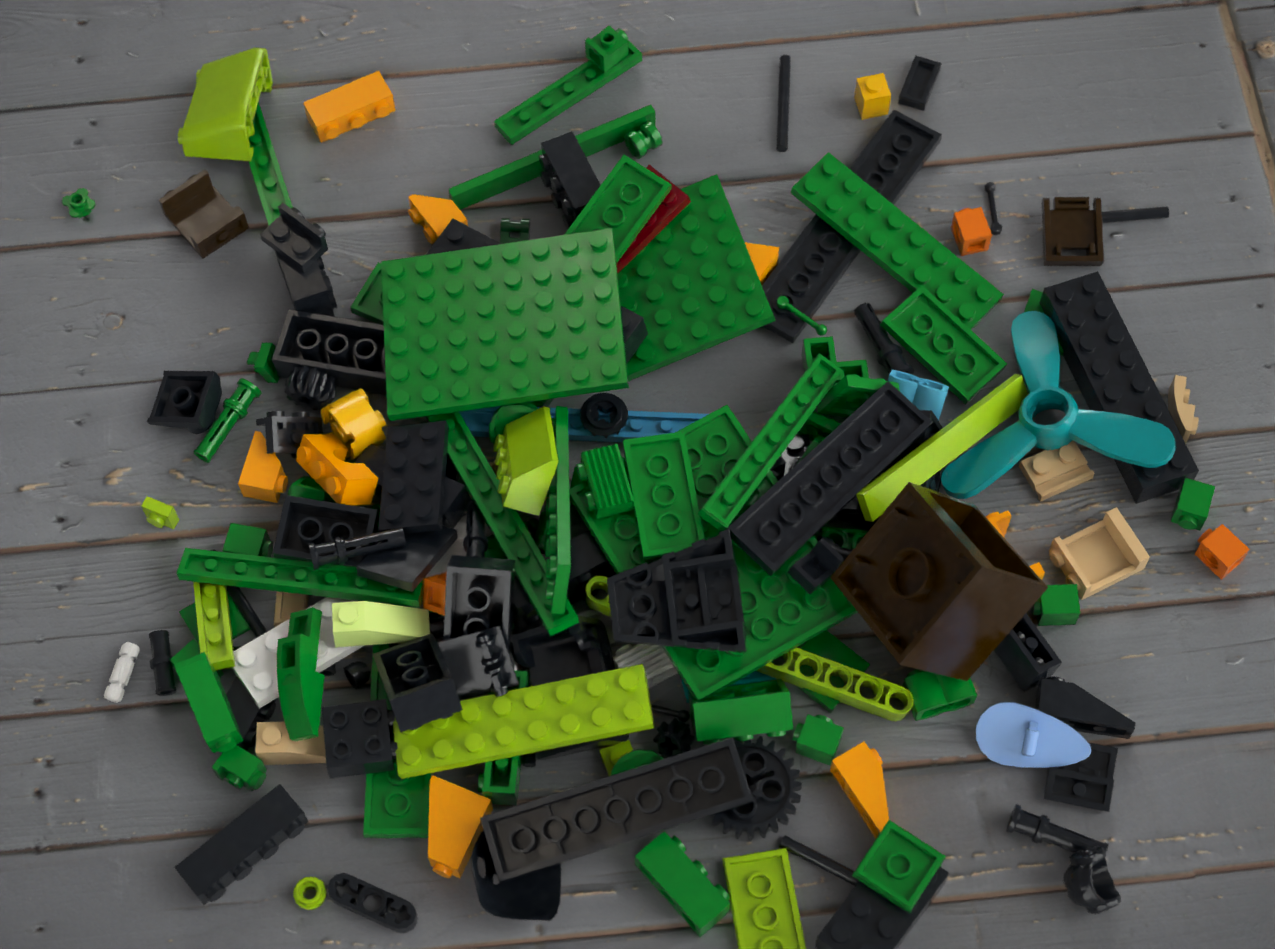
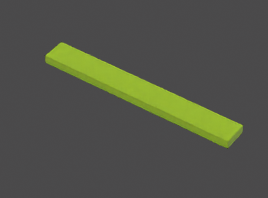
(943, 446)

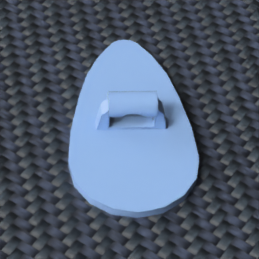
(1028, 738)

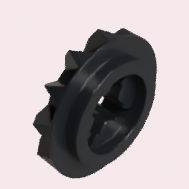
(606, 403)

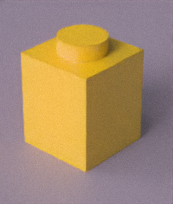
(872, 96)

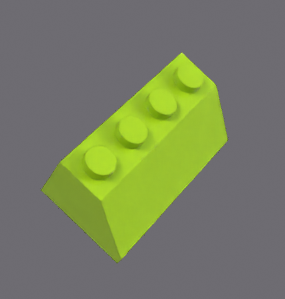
(526, 461)

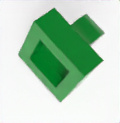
(263, 362)

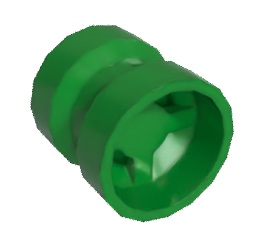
(643, 139)

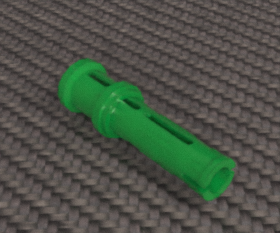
(234, 409)

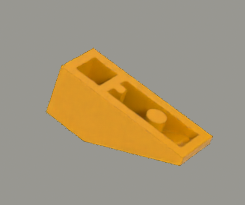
(862, 780)

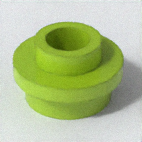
(303, 886)

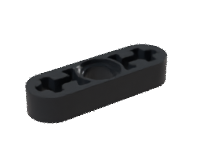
(347, 901)

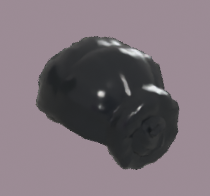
(1090, 882)

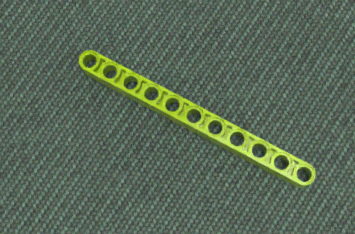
(823, 669)

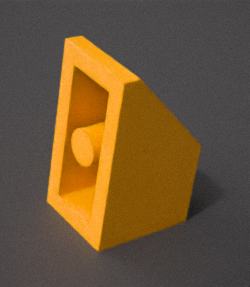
(262, 473)

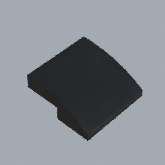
(1085, 782)

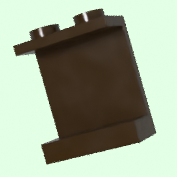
(203, 214)

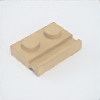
(1056, 470)

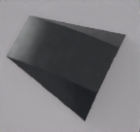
(682, 599)

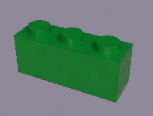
(683, 883)

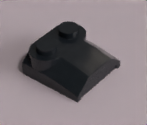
(187, 400)

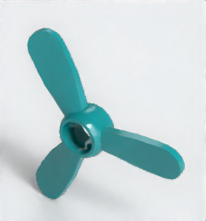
(1108, 433)

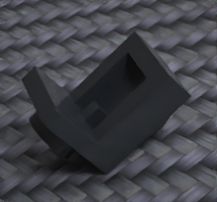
(816, 566)

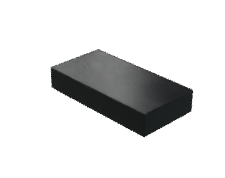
(919, 83)

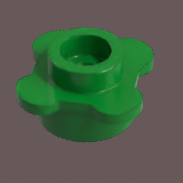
(81, 209)

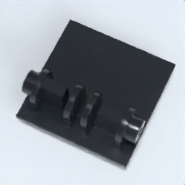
(479, 663)

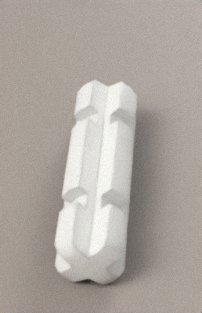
(121, 672)

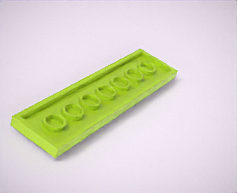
(529, 721)

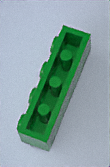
(502, 776)

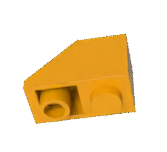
(433, 214)

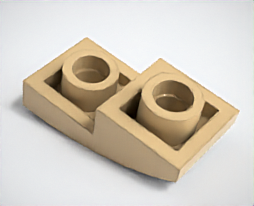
(1180, 409)

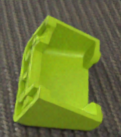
(225, 106)

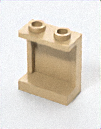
(1099, 554)

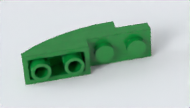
(297, 679)

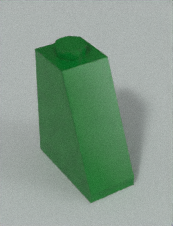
(209, 703)

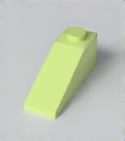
(377, 623)

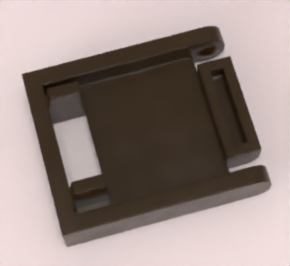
(1072, 228)

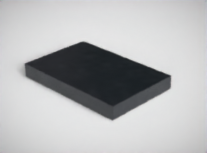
(409, 564)

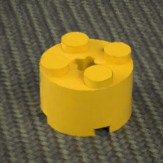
(355, 422)

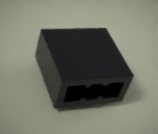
(358, 738)

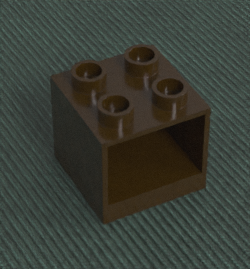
(937, 583)

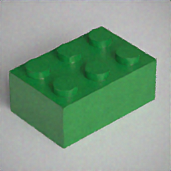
(742, 712)

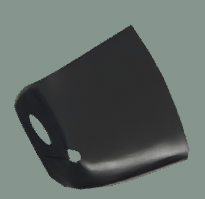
(521, 898)

